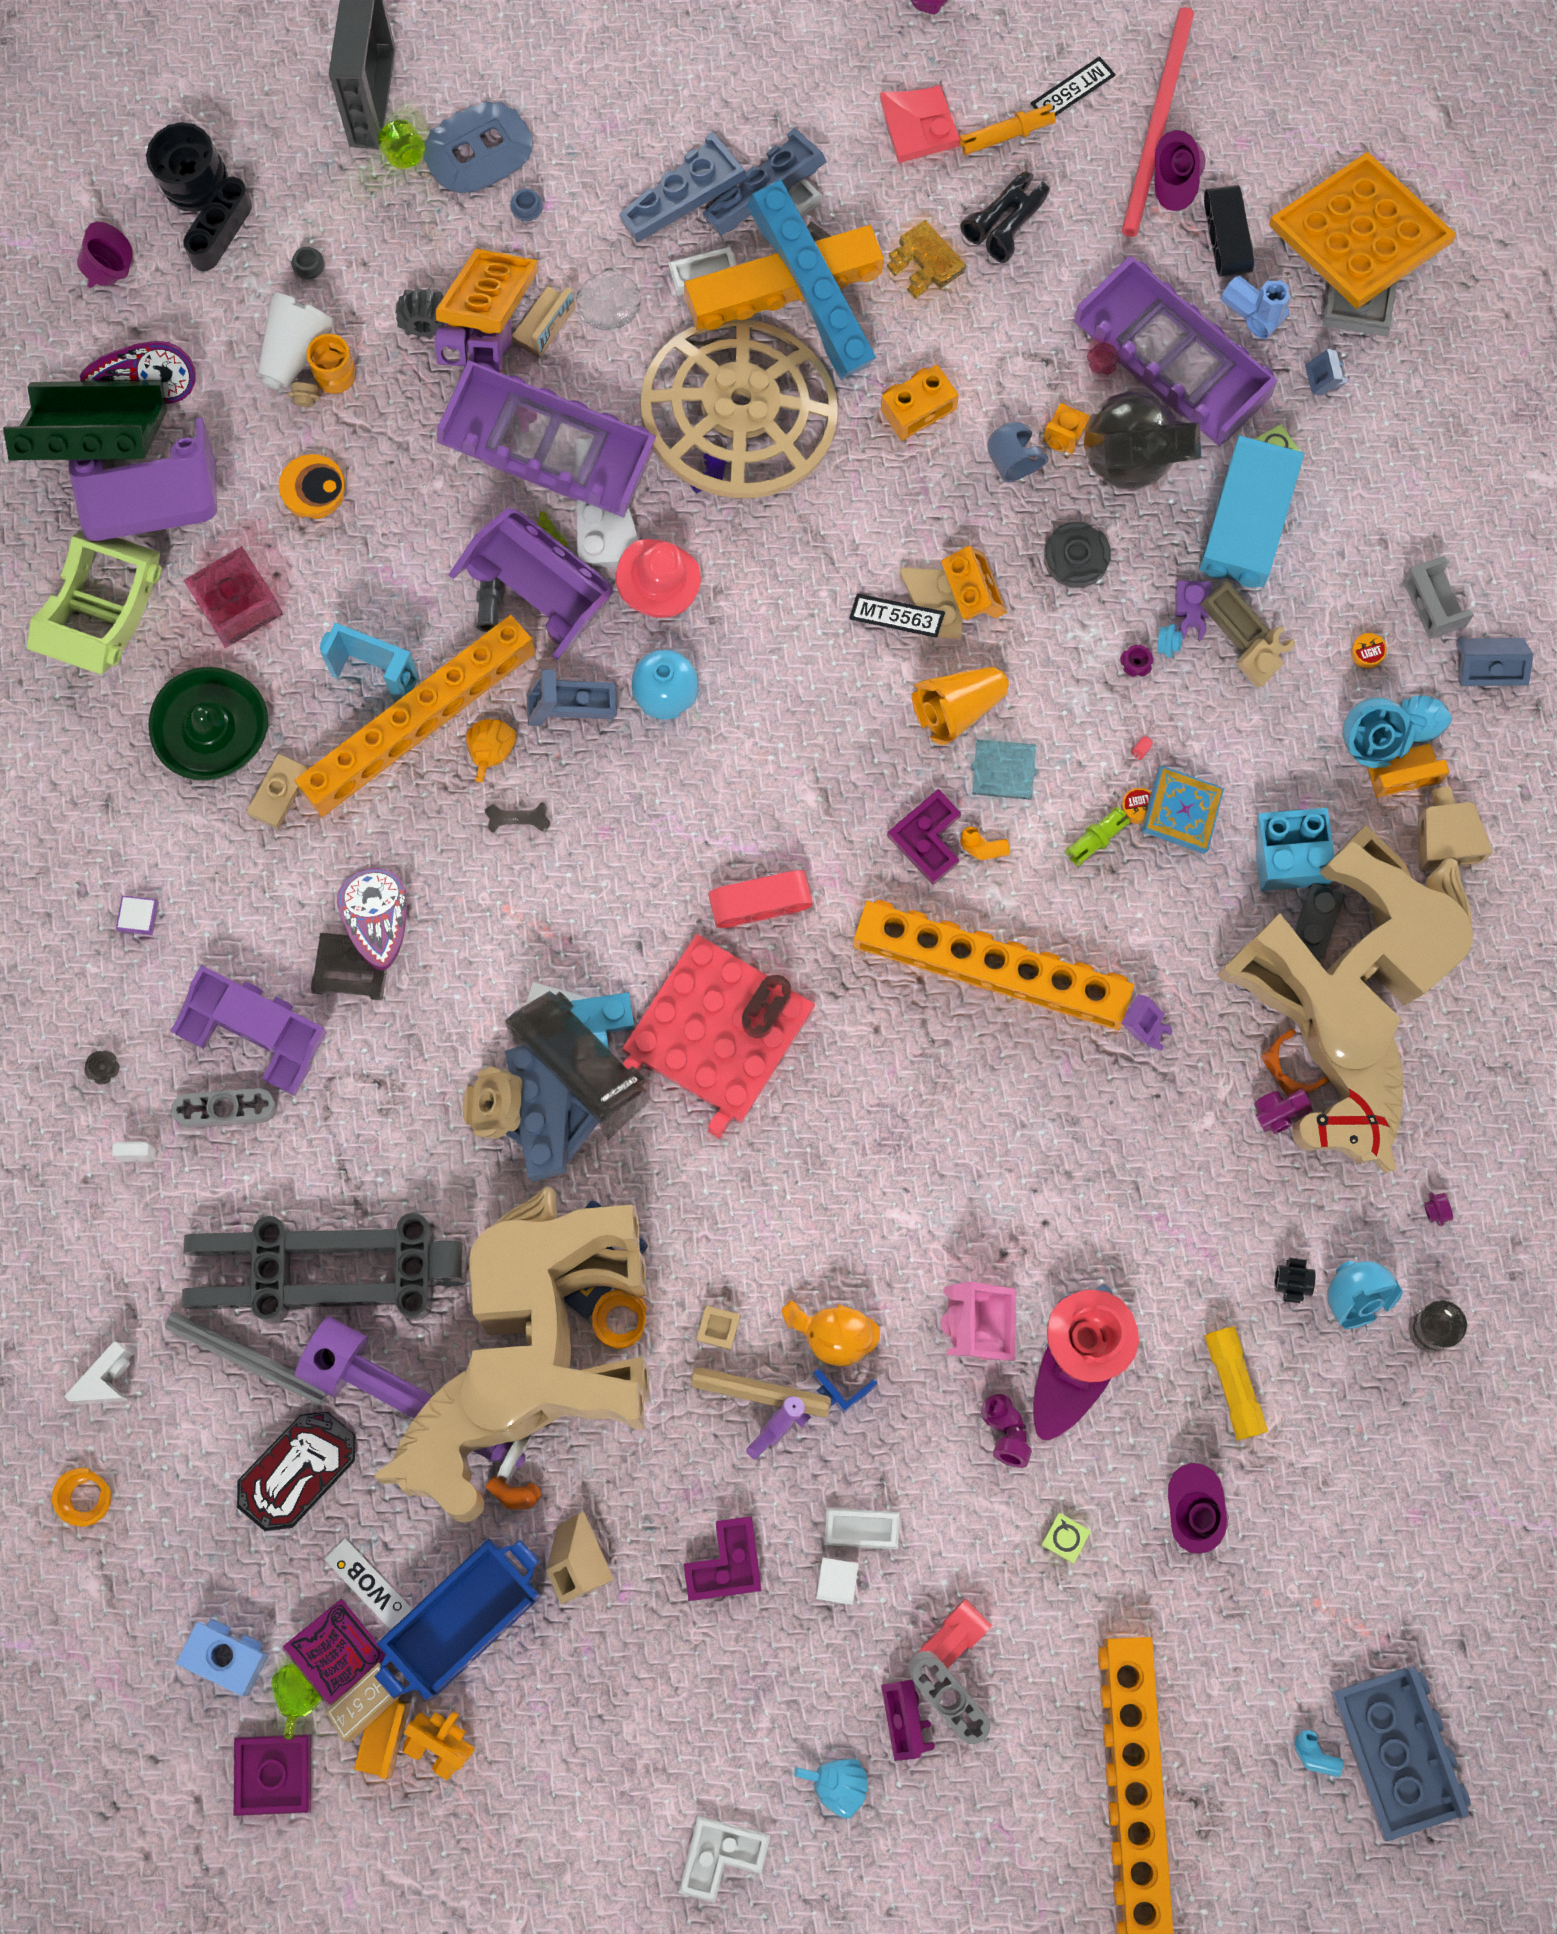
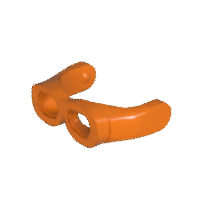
(1271, 1060)

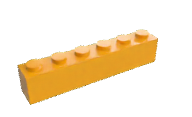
(769, 285)

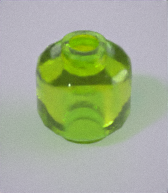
(401, 144)

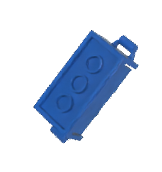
(459, 1620)

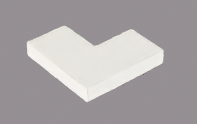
(719, 1844)

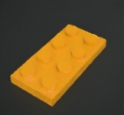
(487, 291)

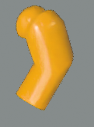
(980, 848)

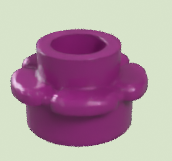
(1143, 655)
(1438, 1209)

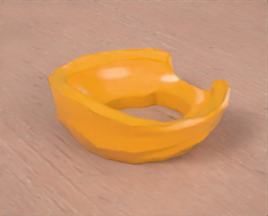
(605, 1304)
(63, 1492)

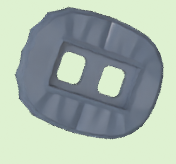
(489, 163)

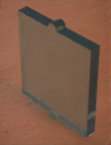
(1004, 769)

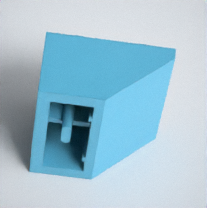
(1293, 848)

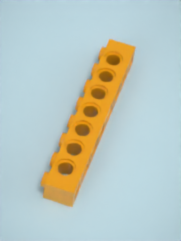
(415, 716)
(1005, 980)
(1148, 1772)

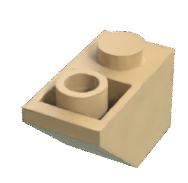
(576, 1560)

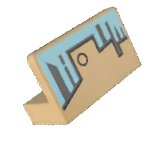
(544, 320)

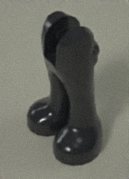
(1001, 239)

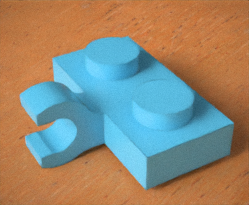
(605, 1014)

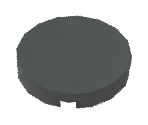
(1077, 555)

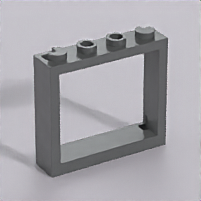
(362, 69)

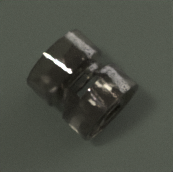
(1437, 1326)

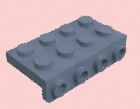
(1401, 1752)

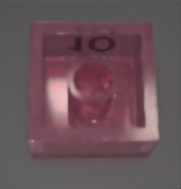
(233, 597)

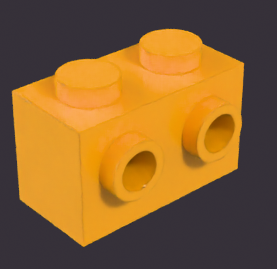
(919, 401)

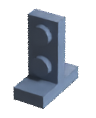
(569, 699)

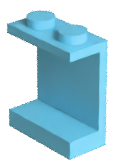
(345, 642)

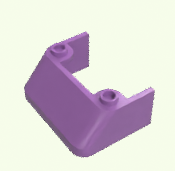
(147, 493)
(539, 572)

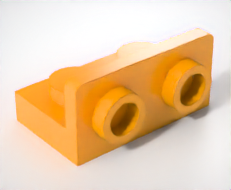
(973, 584)

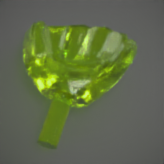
(293, 1696)

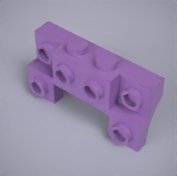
(264, 1022)

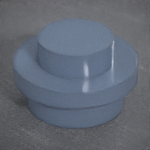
(526, 205)

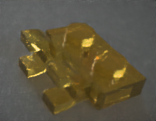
(933, 256)

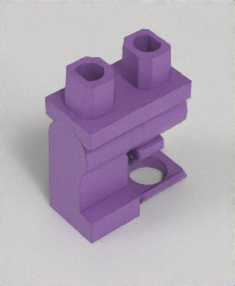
(482, 346)

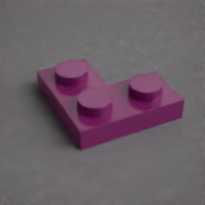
(919, 840)
(735, 1570)

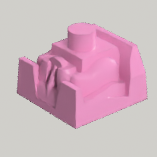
(981, 1321)

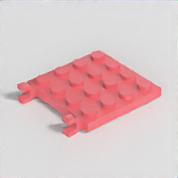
(698, 1035)

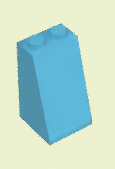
(1251, 512)

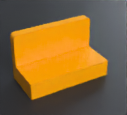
(1410, 772)
(383, 1740)

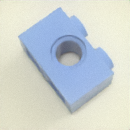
(201, 1657)

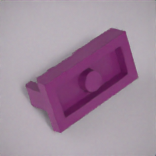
(903, 1720)

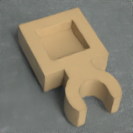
(1262, 657)

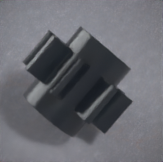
(1294, 1280)

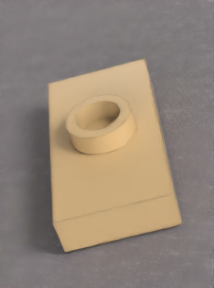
(276, 792)

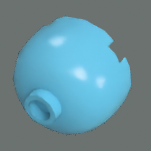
(664, 684)
(1377, 732)
(1360, 1291)

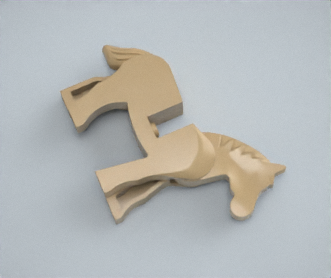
(507, 1393)

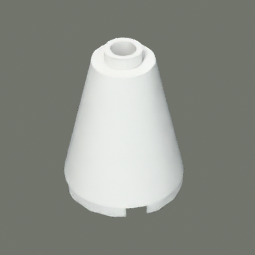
(286, 339)

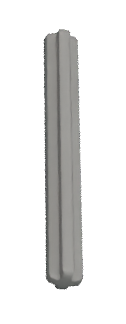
(242, 1356)

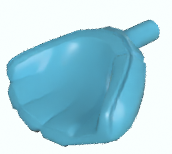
(1428, 716)
(839, 1785)

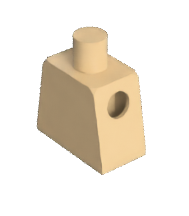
(1451, 832)

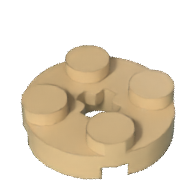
(505, 1091)

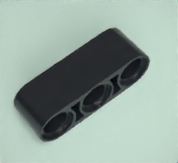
(217, 209)
(1228, 230)

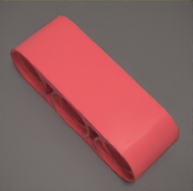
(760, 899)

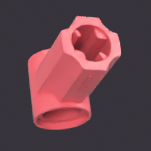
(960, 1631)

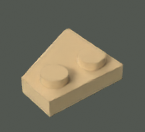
(932, 590)

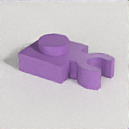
(1187, 604)
(1144, 1022)

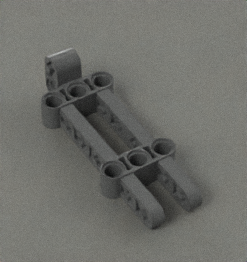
(442, 1266)

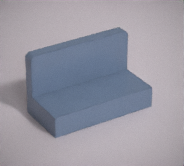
(1494, 661)

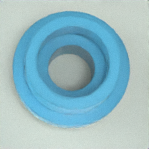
(1169, 640)

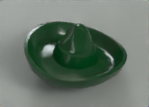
(207, 723)

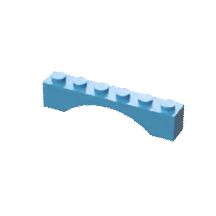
(792, 241)

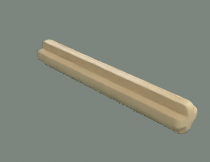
(758, 1391)

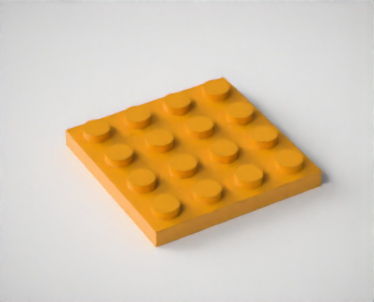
(1362, 230)

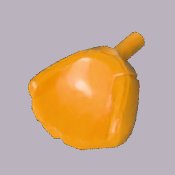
(489, 744)

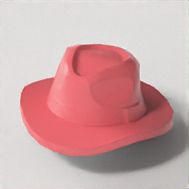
(657, 578)
(1092, 1335)

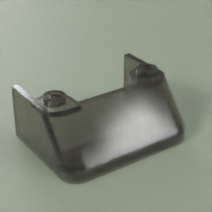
(579, 1060)

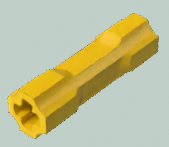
(1242, 1404)

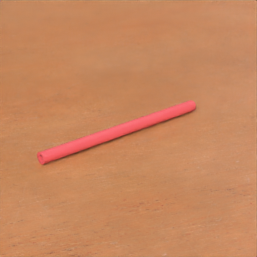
(1158, 122)

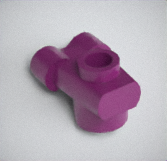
(1277, 1113)

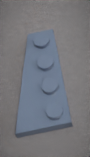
(790, 163)
(695, 182)
(542, 1115)

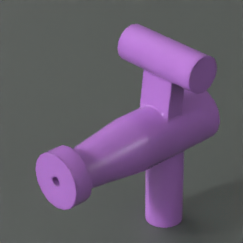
(778, 1425)

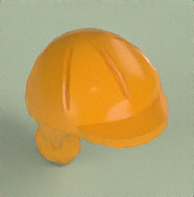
(834, 1334)

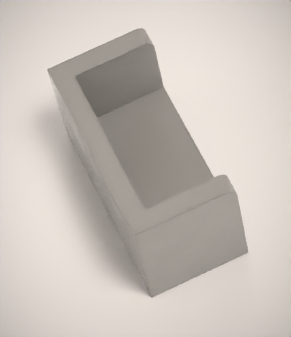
(1435, 598)

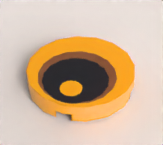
(312, 486)

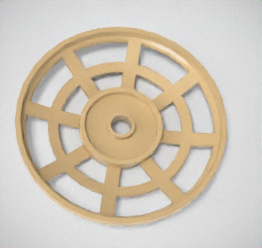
(739, 420)

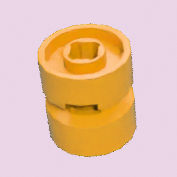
(331, 363)

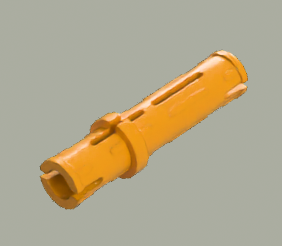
(1019, 125)

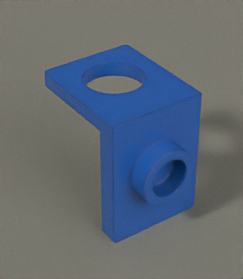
(836, 1398)

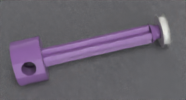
(350, 1367)

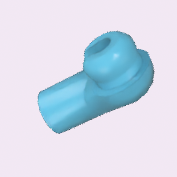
(1313, 1757)

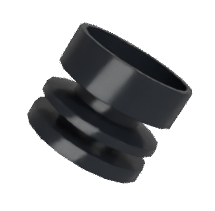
(185, 165)

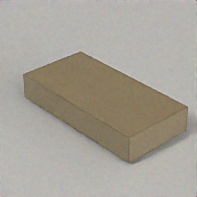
(1234, 616)

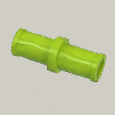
(1097, 836)

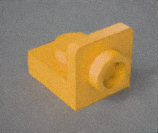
(1065, 428)

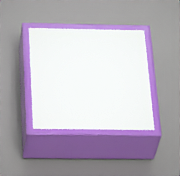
(137, 915)

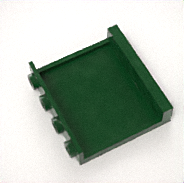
(88, 420)

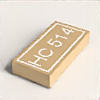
(359, 1706)

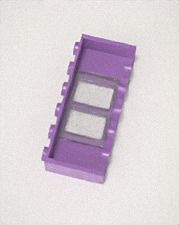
(1176, 350)
(545, 438)

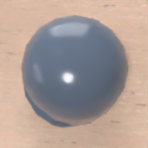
(1008, 448)

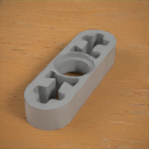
(249, 1098)
(949, 1713)

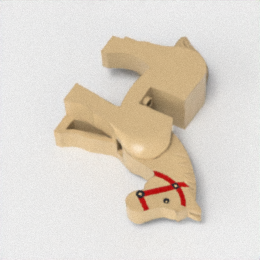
(1341, 1019)

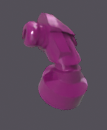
(1002, 1416)

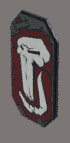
(295, 1471)

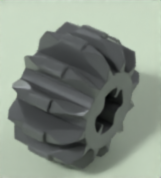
(418, 312)

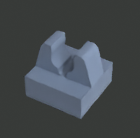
(1325, 372)

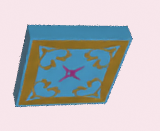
(1182, 809)

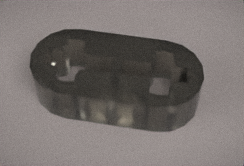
(773, 1010)

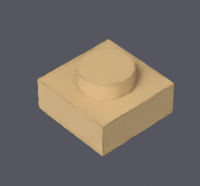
(718, 1328)

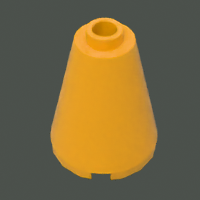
(957, 701)

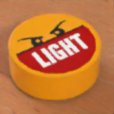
(1368, 650)
(1136, 804)

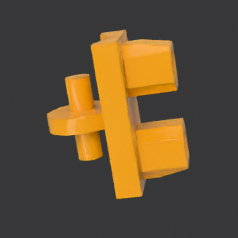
(442, 1739)

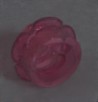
(1103, 350)

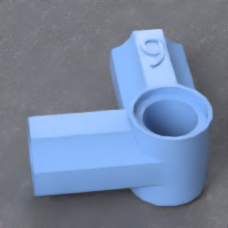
(1261, 309)

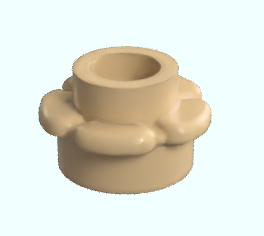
(304, 394)

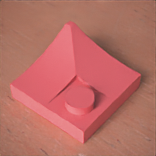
(918, 122)

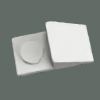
(95, 1384)

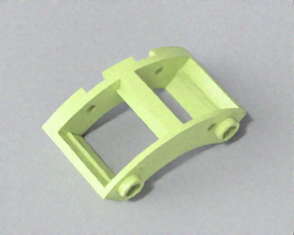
(97, 655)

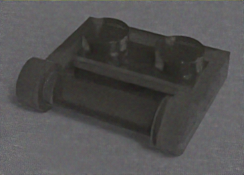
(339, 954)

